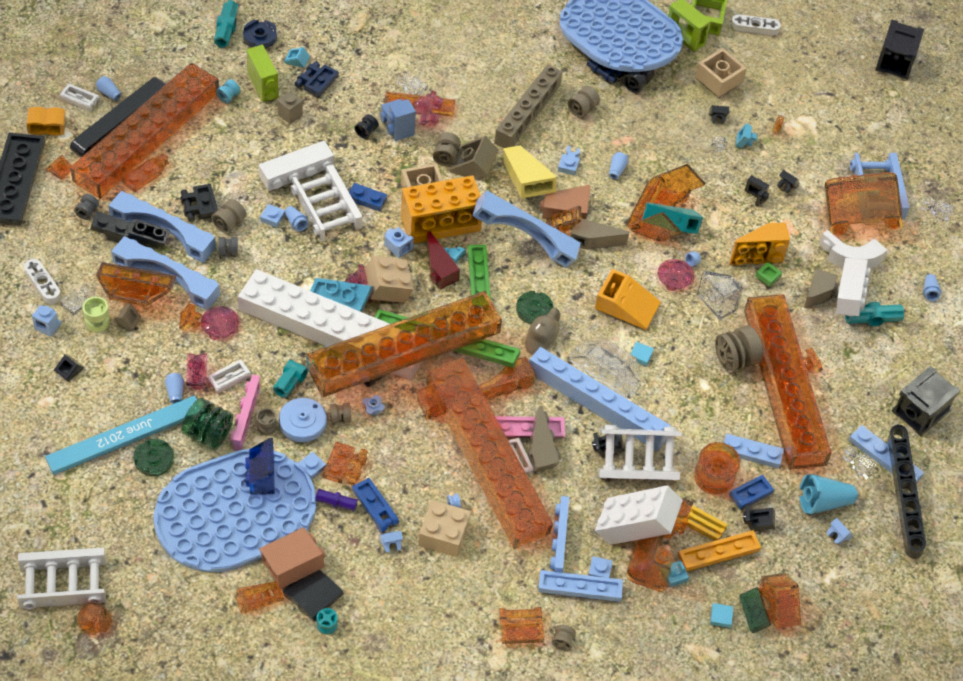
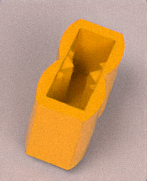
(46, 121)

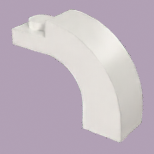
(838, 251)

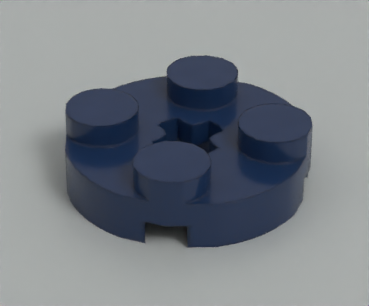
(266, 28)

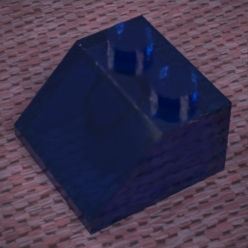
(261, 468)

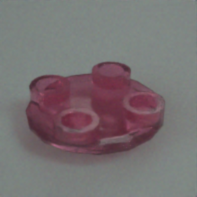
(675, 274)
(220, 322)

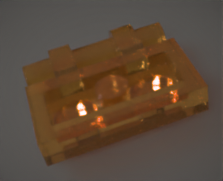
(339, 461)

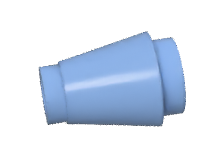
(108, 88)
(618, 164)
(296, 219)
(931, 288)
(174, 386)

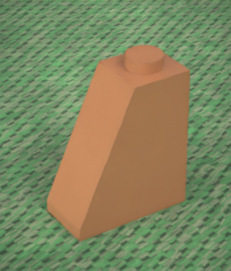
(565, 200)

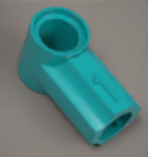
(292, 374)

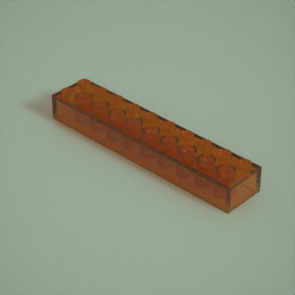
(144, 130)
(403, 343)
(788, 383)
(489, 453)

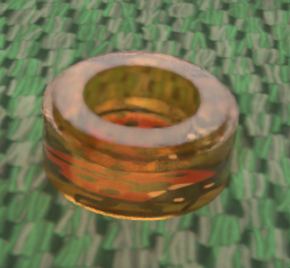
(778, 123)

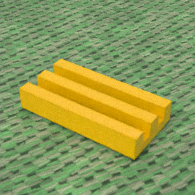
(706, 521)

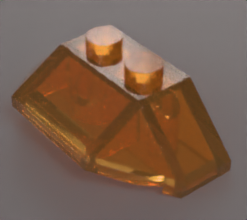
(133, 284)

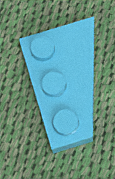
(345, 293)

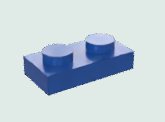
(368, 197)
(751, 492)

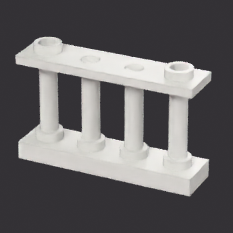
(338, 191)
(648, 470)
(61, 559)

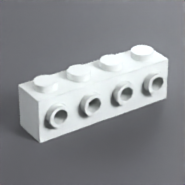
(299, 163)
(853, 287)

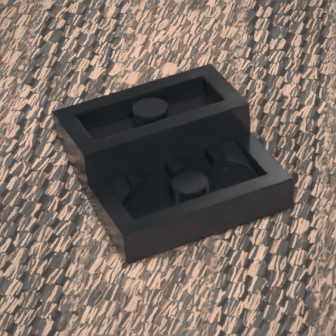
(313, 593)

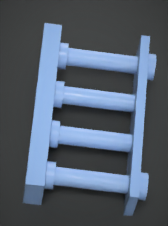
(890, 165)

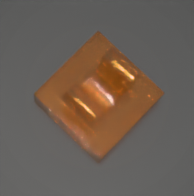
(188, 317)
(812, 361)

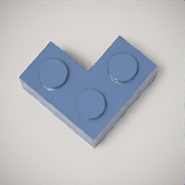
(398, 118)

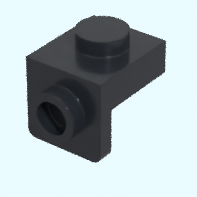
(758, 189)
(599, 444)
(759, 518)

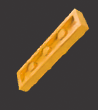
(719, 550)

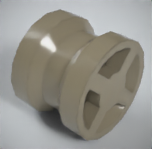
(563, 637)

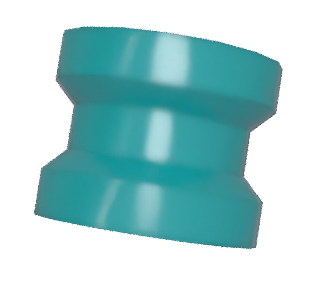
(329, 616)

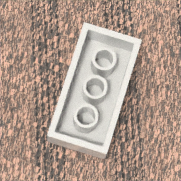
(639, 515)

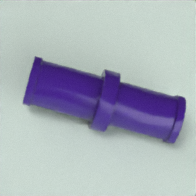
(336, 500)

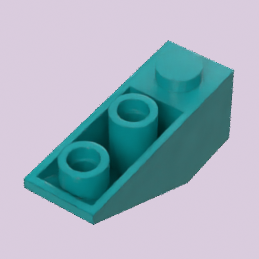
(685, 219)

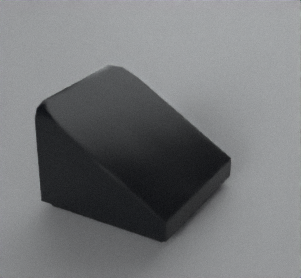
(68, 367)

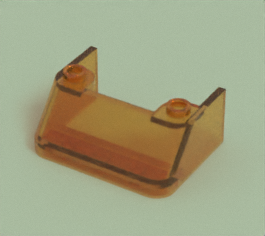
(664, 189)

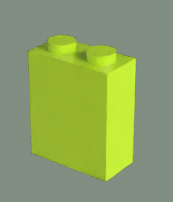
(262, 73)

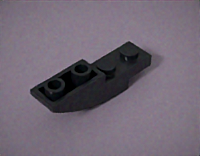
(116, 228)

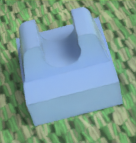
(841, 530)
(391, 537)

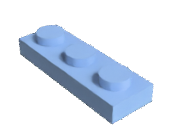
(755, 451)

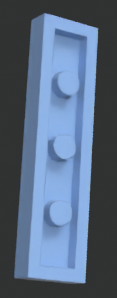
(877, 450)
(560, 528)
(580, 585)

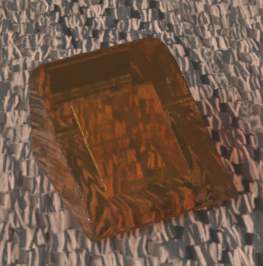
(59, 167)

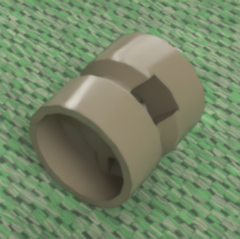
(583, 101)
(446, 149)
(228, 216)

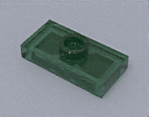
(755, 610)

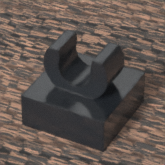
(718, 111)
(790, 180)

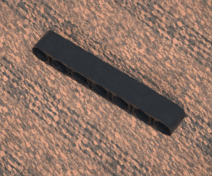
(106, 124)
(906, 499)

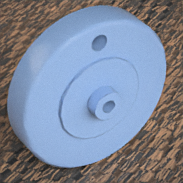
(302, 419)

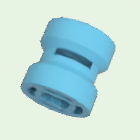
(227, 91)

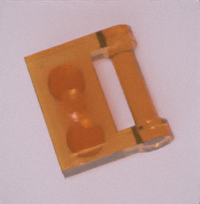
(521, 630)

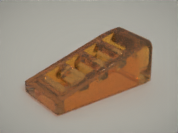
(563, 220)
(259, 602)

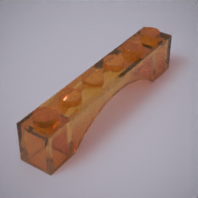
(506, 382)

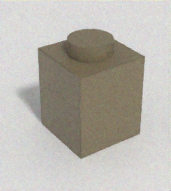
(290, 107)

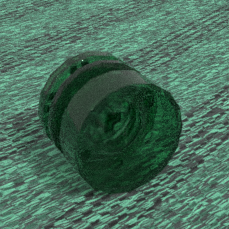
(207, 423)

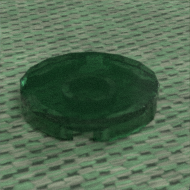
(532, 305)
(153, 457)

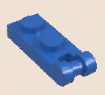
(375, 504)

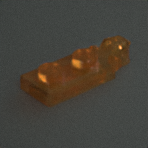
(145, 173)

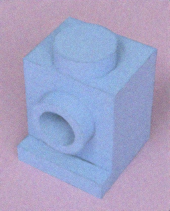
(398, 242)
(46, 316)

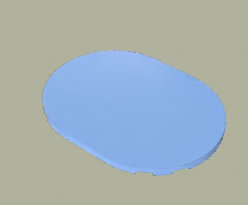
(622, 33)
(215, 523)

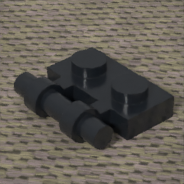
(204, 199)

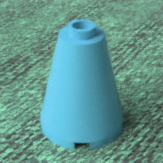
(825, 494)

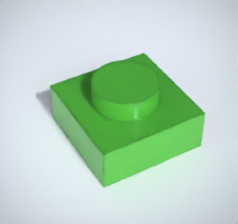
(768, 274)

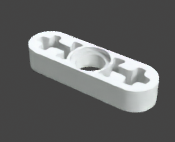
(744, 19)
(42, 288)

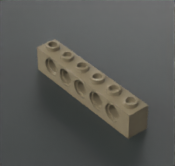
(528, 107)

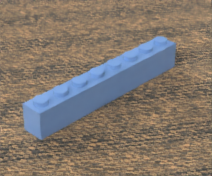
(595, 396)

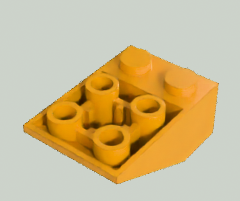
(762, 245)
(626, 300)

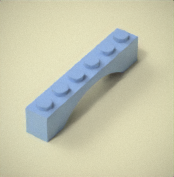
(195, 241)
(558, 245)
(200, 289)

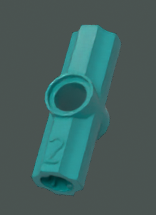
(226, 24)
(877, 314)

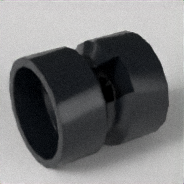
(637, 80)

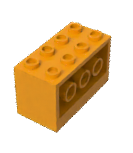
(440, 207)

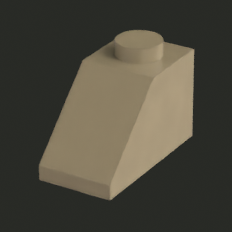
(821, 288)

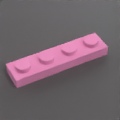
(247, 405)
(522, 426)

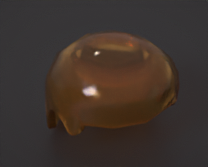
(94, 618)

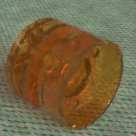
(716, 468)

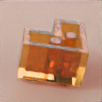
(783, 599)

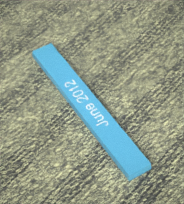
(119, 436)

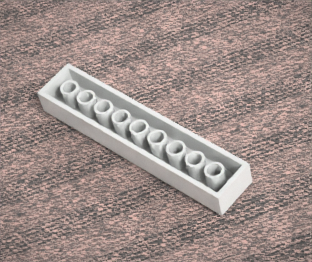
(307, 313)

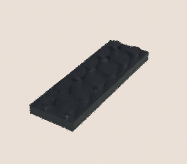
(17, 174)

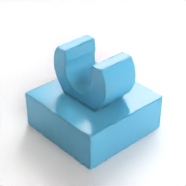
(745, 136)
(677, 574)

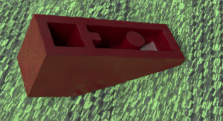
(441, 266)

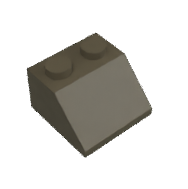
(475, 158)

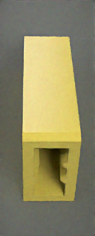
(527, 173)

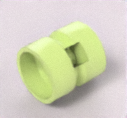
(96, 314)

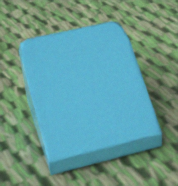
(297, 57)

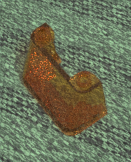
(862, 201)
(652, 563)

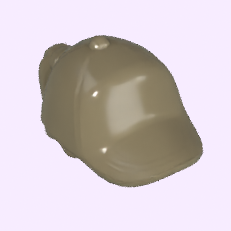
(543, 331)

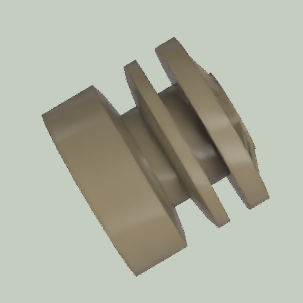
(739, 348)

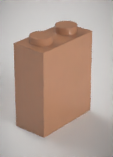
(292, 557)

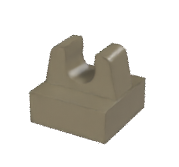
(128, 317)

